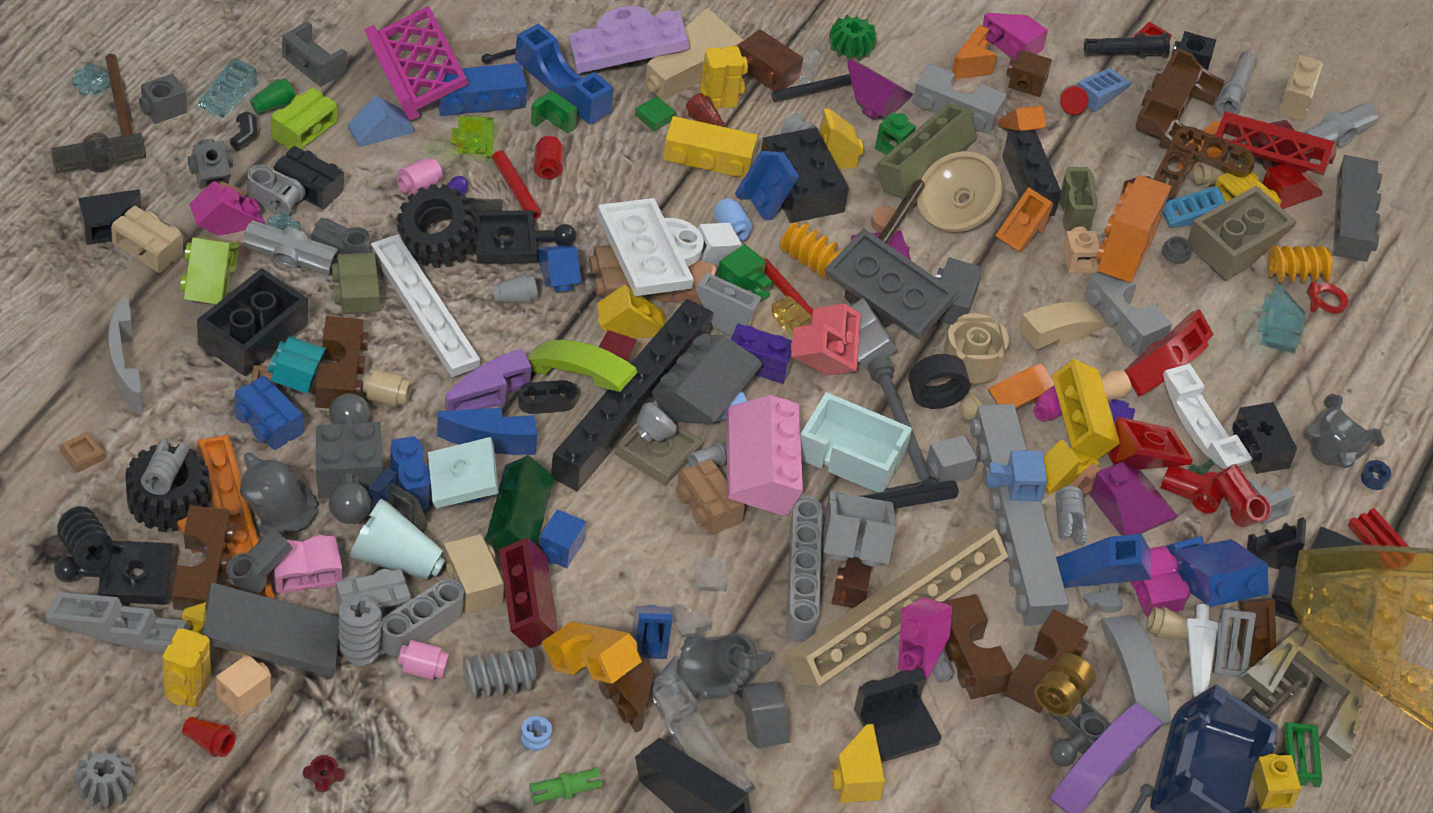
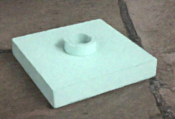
(463, 472)

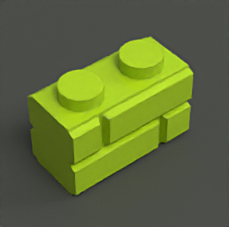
(303, 119)

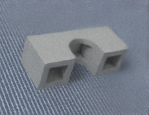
(936, 90)
(1134, 325)

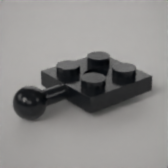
(521, 229)
(115, 582)

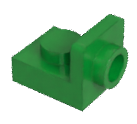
(556, 110)

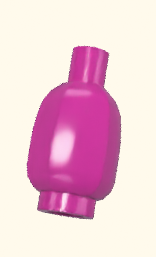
(1047, 406)

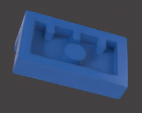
(768, 182)

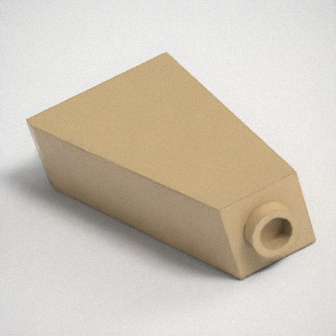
(682, 69)

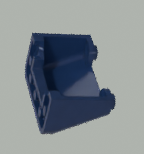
(1211, 755)

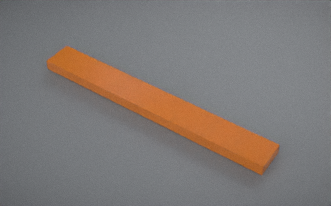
(225, 495)

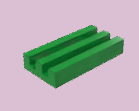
(1304, 777)

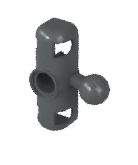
(1084, 732)

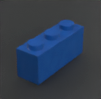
(488, 90)

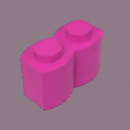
(1165, 585)

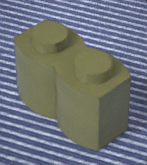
(1078, 198)
(357, 282)

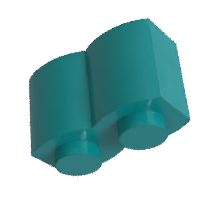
(296, 364)

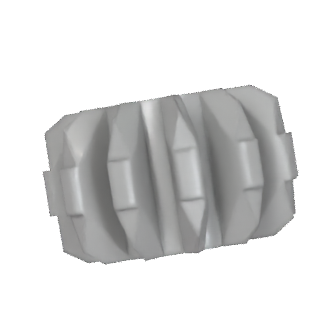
(105, 777)

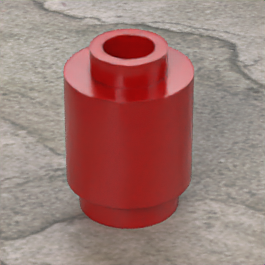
(548, 157)

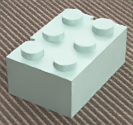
(854, 442)

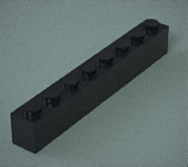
(618, 411)

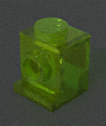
(474, 135)

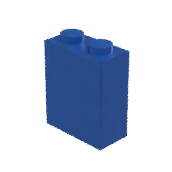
(1222, 572)

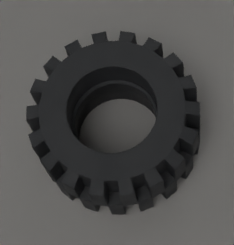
(428, 207)
(167, 509)

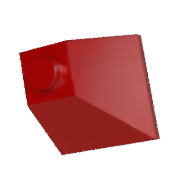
(1148, 446)

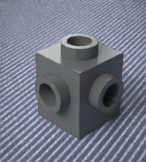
(210, 162)

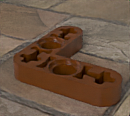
(1189, 153)

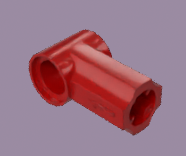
(1194, 486)
(1242, 496)

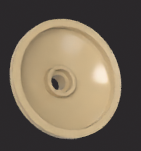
(954, 180)

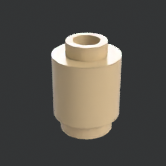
(387, 388)

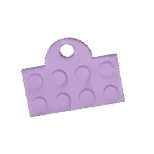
(628, 36)

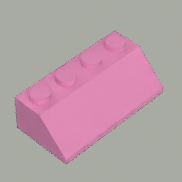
(764, 454)

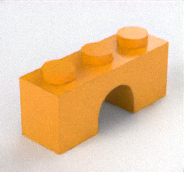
(603, 650)

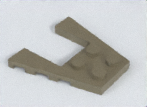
(1270, 669)

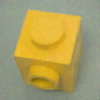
(1276, 781)

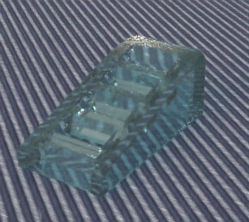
(235, 72)

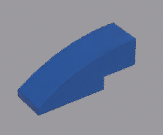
(509, 434)

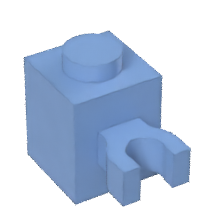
(1023, 475)

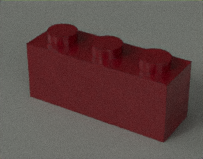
(528, 592)

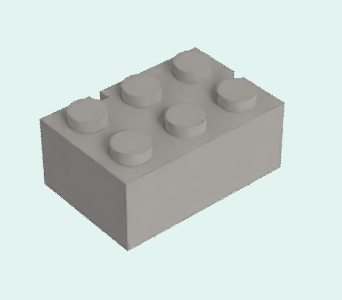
(858, 529)

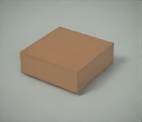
(82, 452)

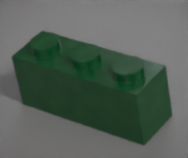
(520, 503)

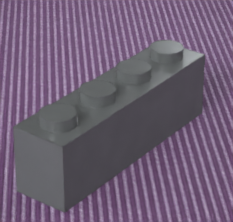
(1357, 208)

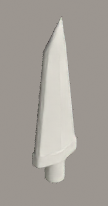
(1201, 648)

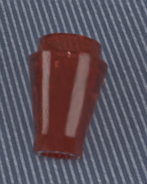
(703, 110)

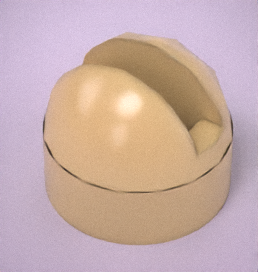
(969, 406)

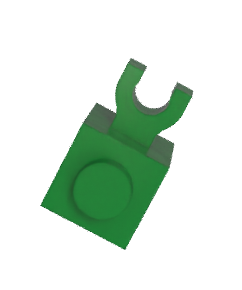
(746, 271)

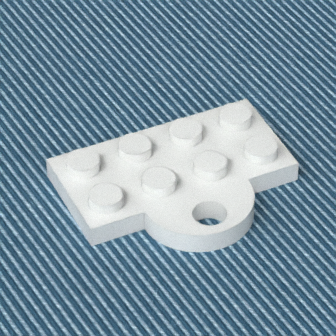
(651, 246)

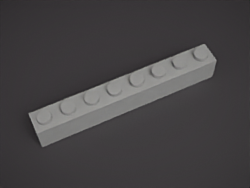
(1020, 523)

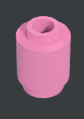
(418, 175)
(423, 660)

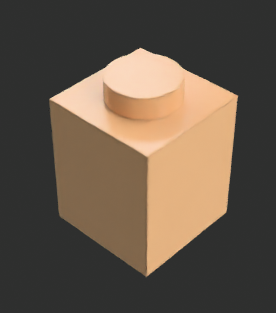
(243, 684)

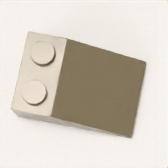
(1239, 231)

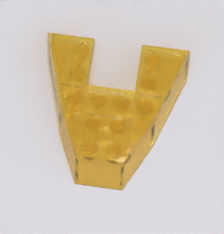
(1357, 609)

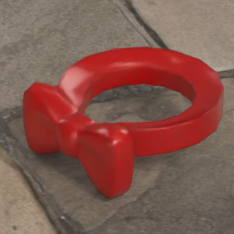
(1315, 289)

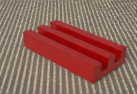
(1379, 527)

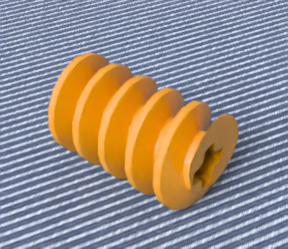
(808, 248)
(1301, 262)

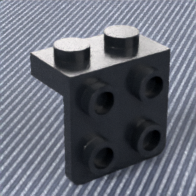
(897, 714)

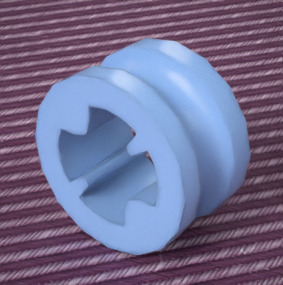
(527, 736)

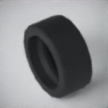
(937, 367)

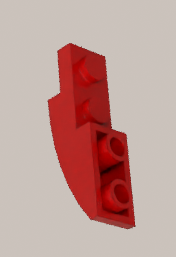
(1174, 350)

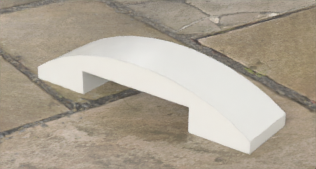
(1200, 421)

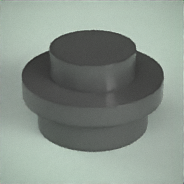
(1177, 249)

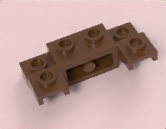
(1172, 93)

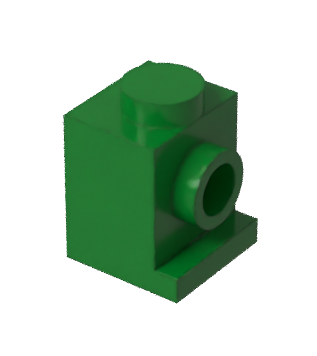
(895, 128)

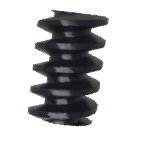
(85, 538)

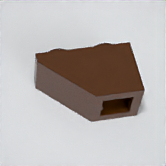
(631, 694)

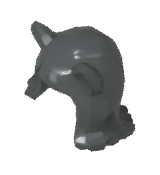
(1337, 437)
(277, 496)
(719, 664)

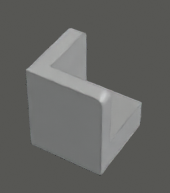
(951, 459)
(1280, 501)

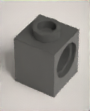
(163, 98)

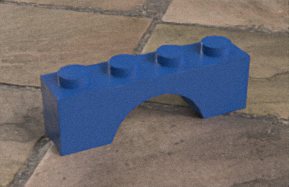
(541, 56)

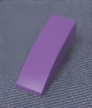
(490, 382)

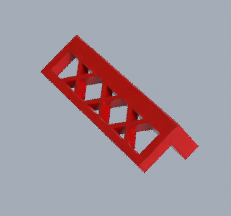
(1276, 138)

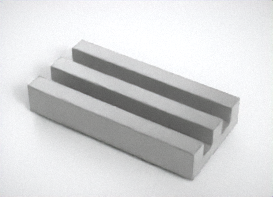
(1221, 640)

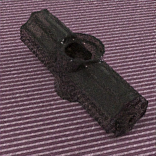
(98, 152)

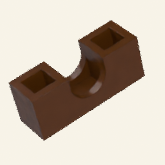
(343, 344)
(206, 532)
(1056, 637)
(978, 668)

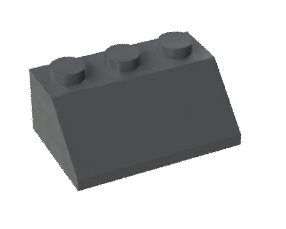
(705, 379)

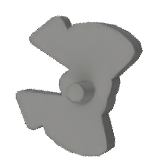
(1106, 599)

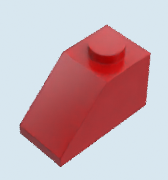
(1291, 185)

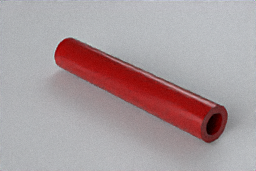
(515, 183)

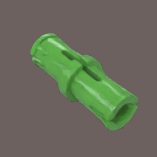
(565, 785)

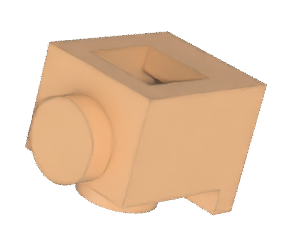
(1081, 244)

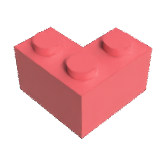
(829, 341)

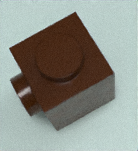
(1029, 73)

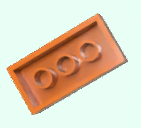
(1132, 228)

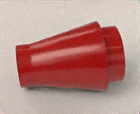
(211, 736)

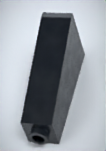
(686, 783)

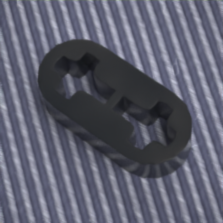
(547, 397)

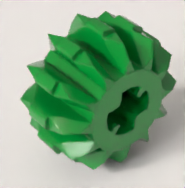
(852, 37)

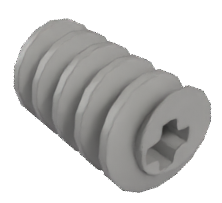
(359, 630)
(499, 672)

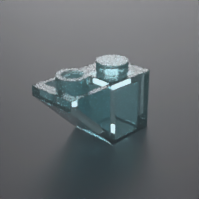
(1283, 321)

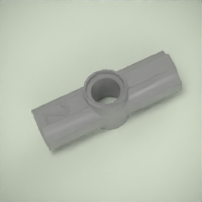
(1345, 125)
(290, 247)

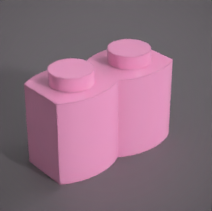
(309, 564)

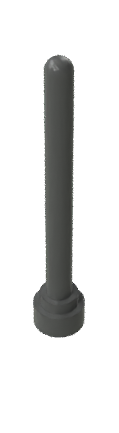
(882, 372)

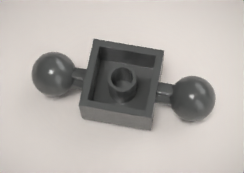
(348, 458)

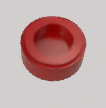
(1074, 99)

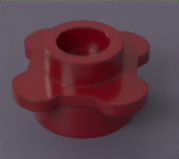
(320, 765)

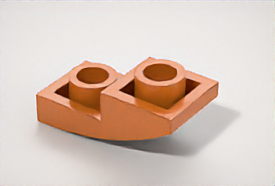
(1022, 387)

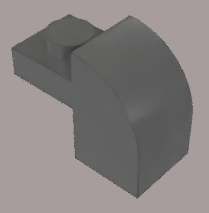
(763, 713)

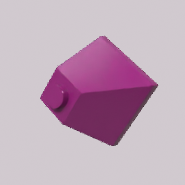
(875, 91)
(1130, 500)

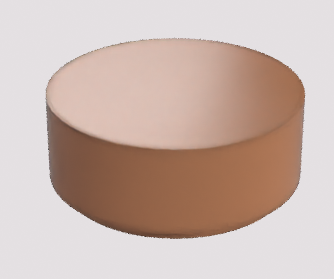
(881, 217)

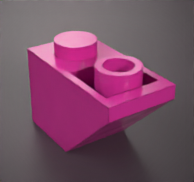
(1014, 33)
(224, 210)
(923, 634)

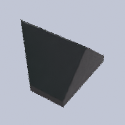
(1279, 546)

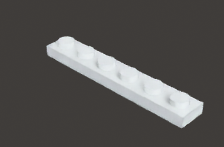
(425, 306)

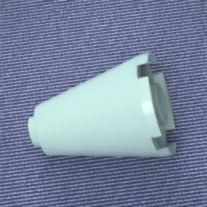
(397, 544)

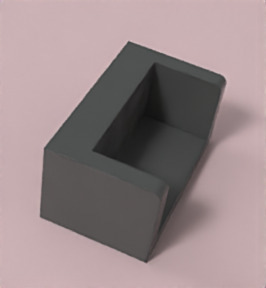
(310, 58)

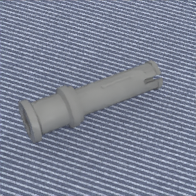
(1235, 90)

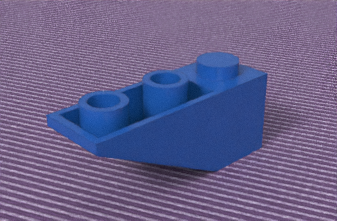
(1107, 562)

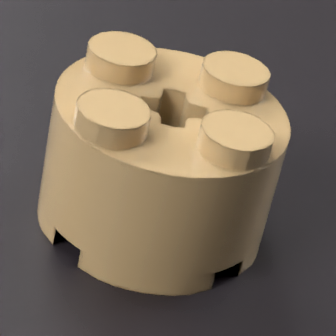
(979, 345)

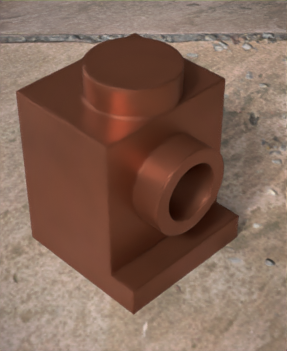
(851, 583)

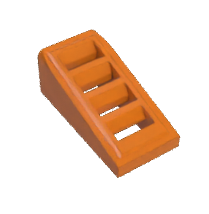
(1024, 119)

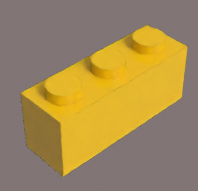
(710, 147)
(1085, 409)

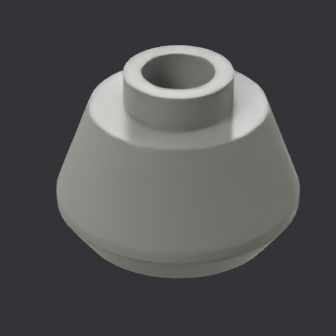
(654, 423)

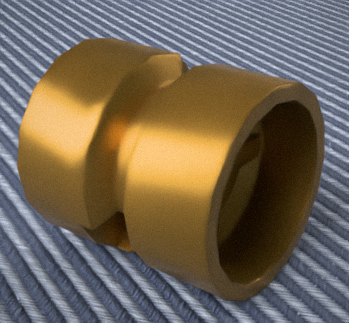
(1065, 684)

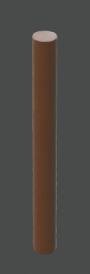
(118, 95)

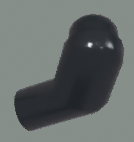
(248, 130)

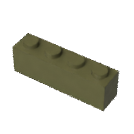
(939, 136)

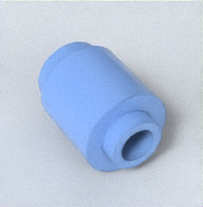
(732, 212)

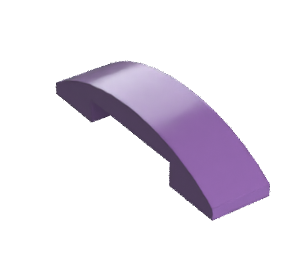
(1105, 758)

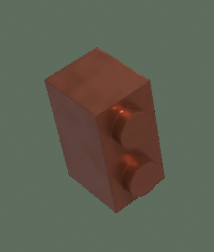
(771, 61)

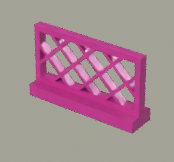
(399, 76)

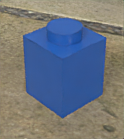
(562, 538)

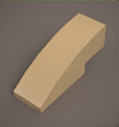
(1059, 323)

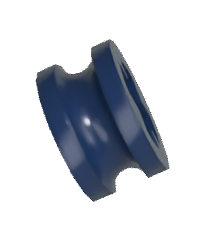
(1383, 471)

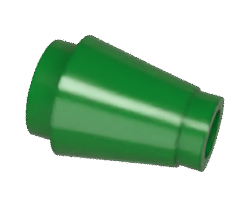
(272, 97)

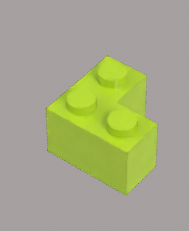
(209, 268)

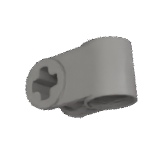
(272, 189)

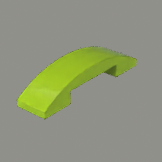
(578, 357)

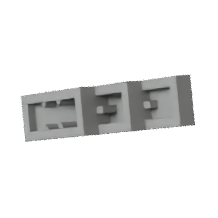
(110, 621)

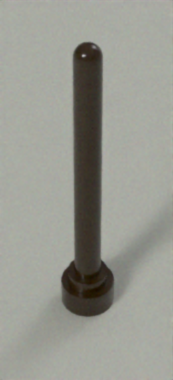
(902, 211)

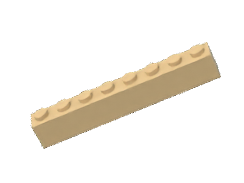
(880, 615)

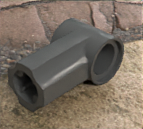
(344, 239)
(250, 569)

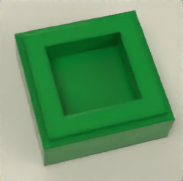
(655, 113)

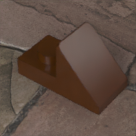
(1264, 628)

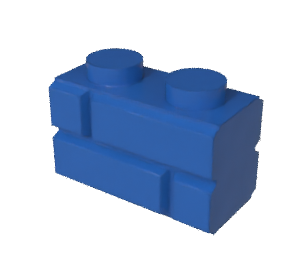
(268, 413)

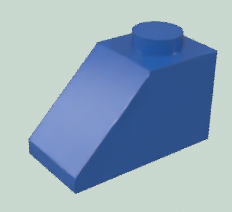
(559, 266)
(652, 630)

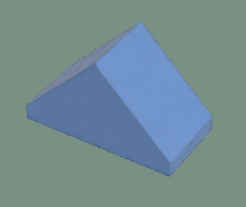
(379, 122)

